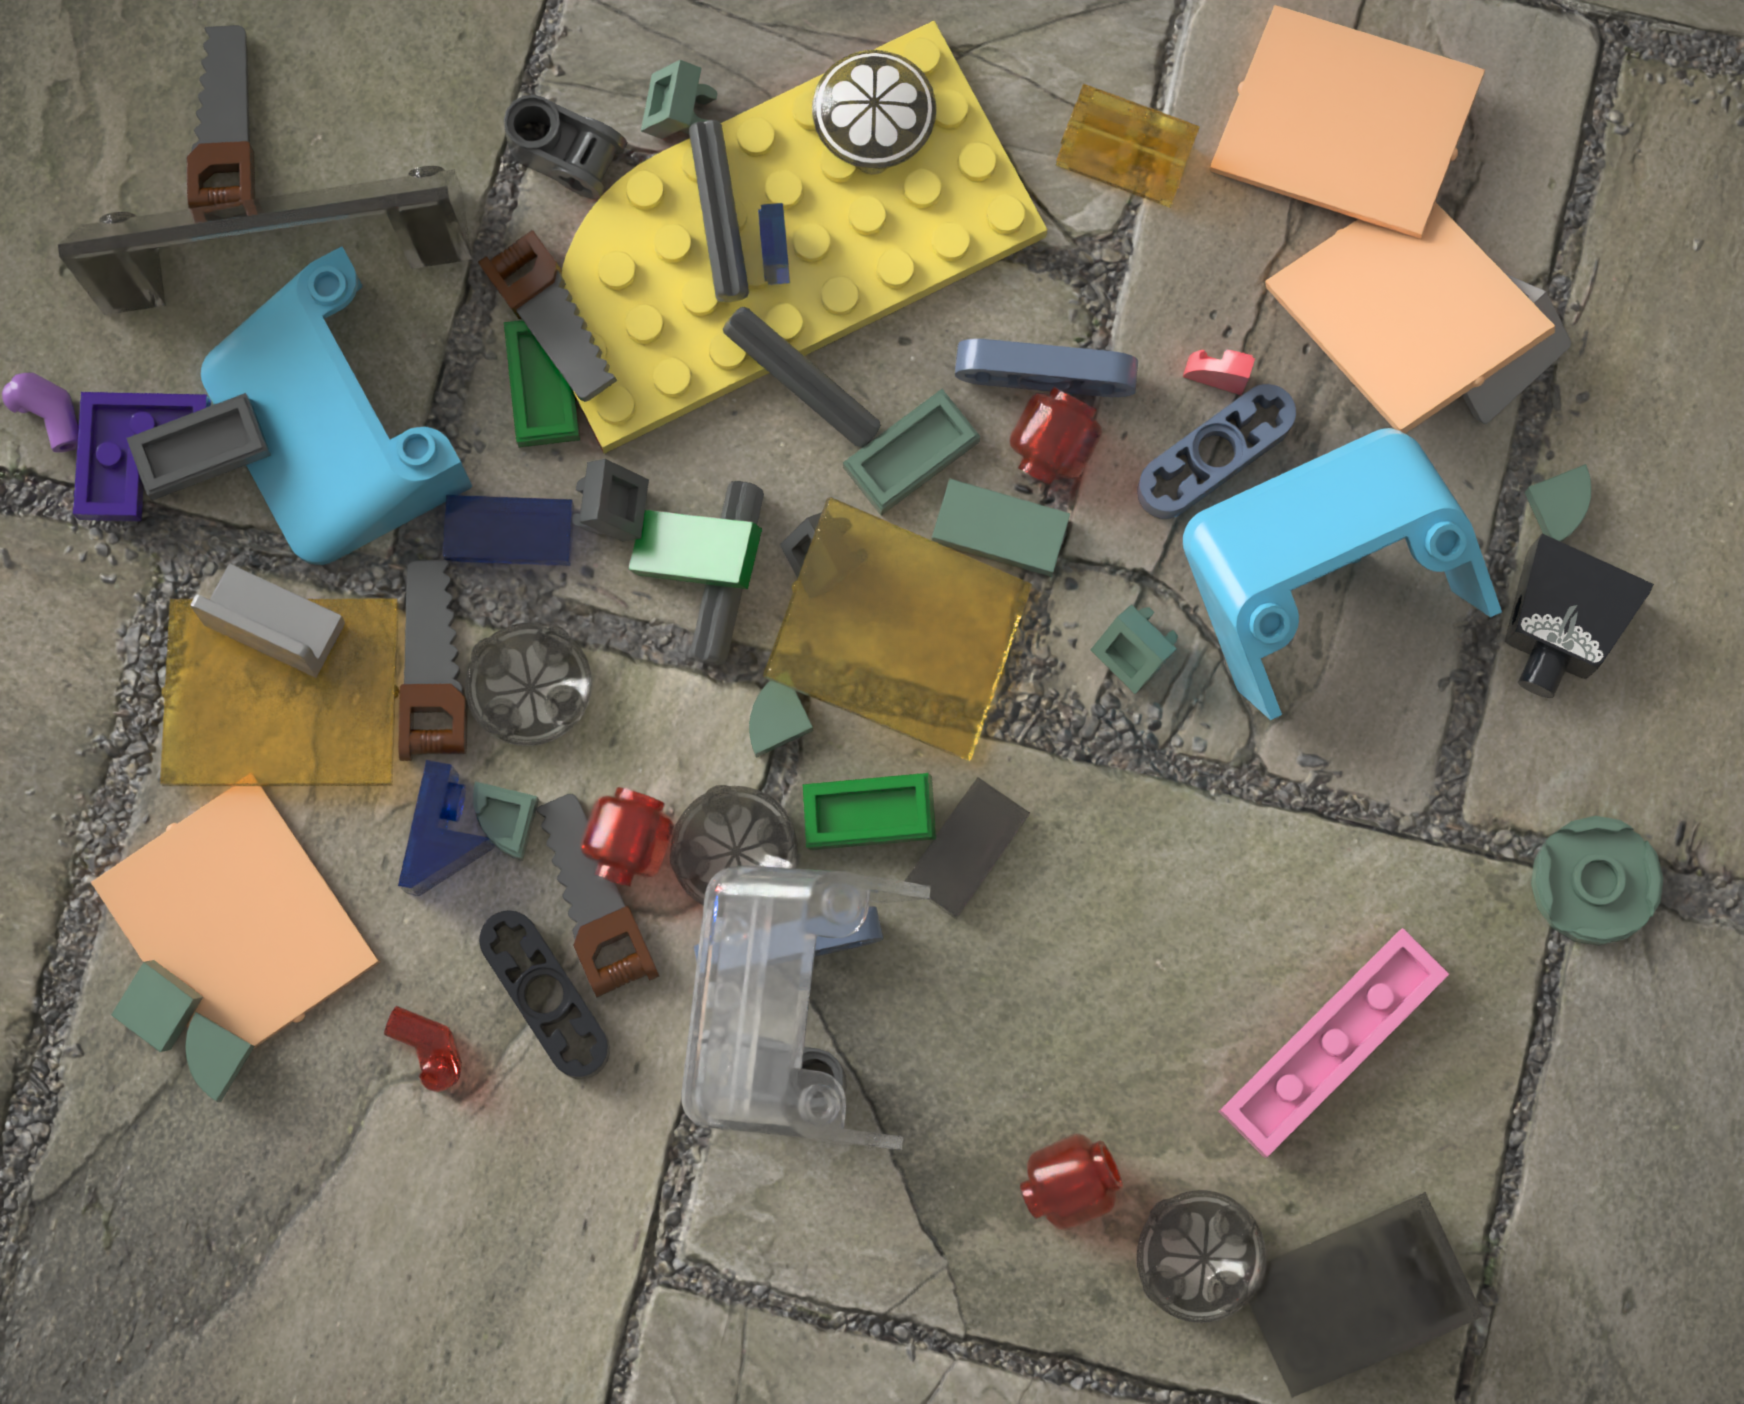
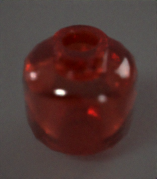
(1055, 436)
(627, 836)
(1071, 1182)

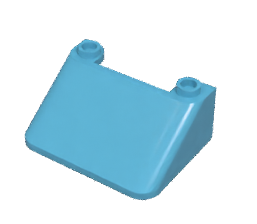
(331, 464)

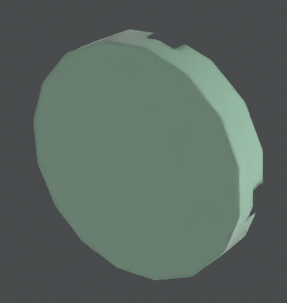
(1597, 880)

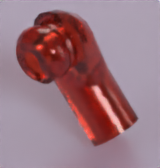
(433, 1044)

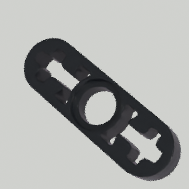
(532, 945)

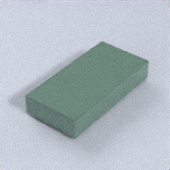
(911, 452)
(1000, 527)

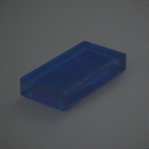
(508, 530)

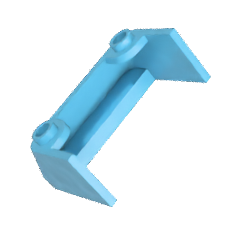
(1313, 522)

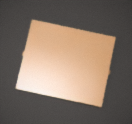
(1347, 121)
(1410, 314)
(238, 915)

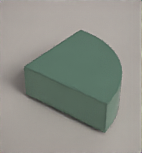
(1561, 502)
(776, 718)
(505, 817)
(214, 1056)

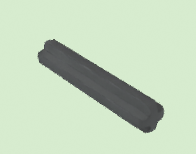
(718, 211)
(801, 377)
(721, 603)

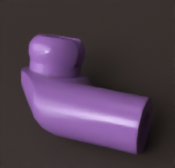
(37, 395)

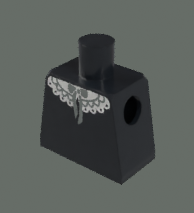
(1569, 613)

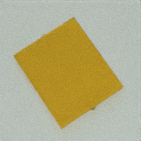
(897, 629)
(264, 723)

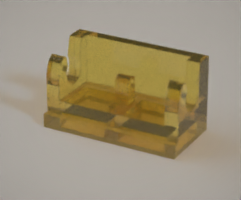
(1127, 145)

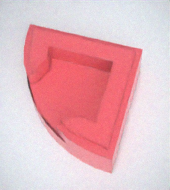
(1226, 374)

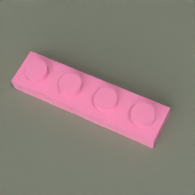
(1333, 1043)

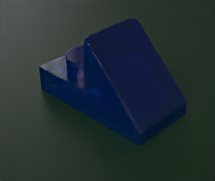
(432, 849)

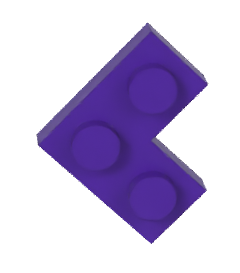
(106, 473)

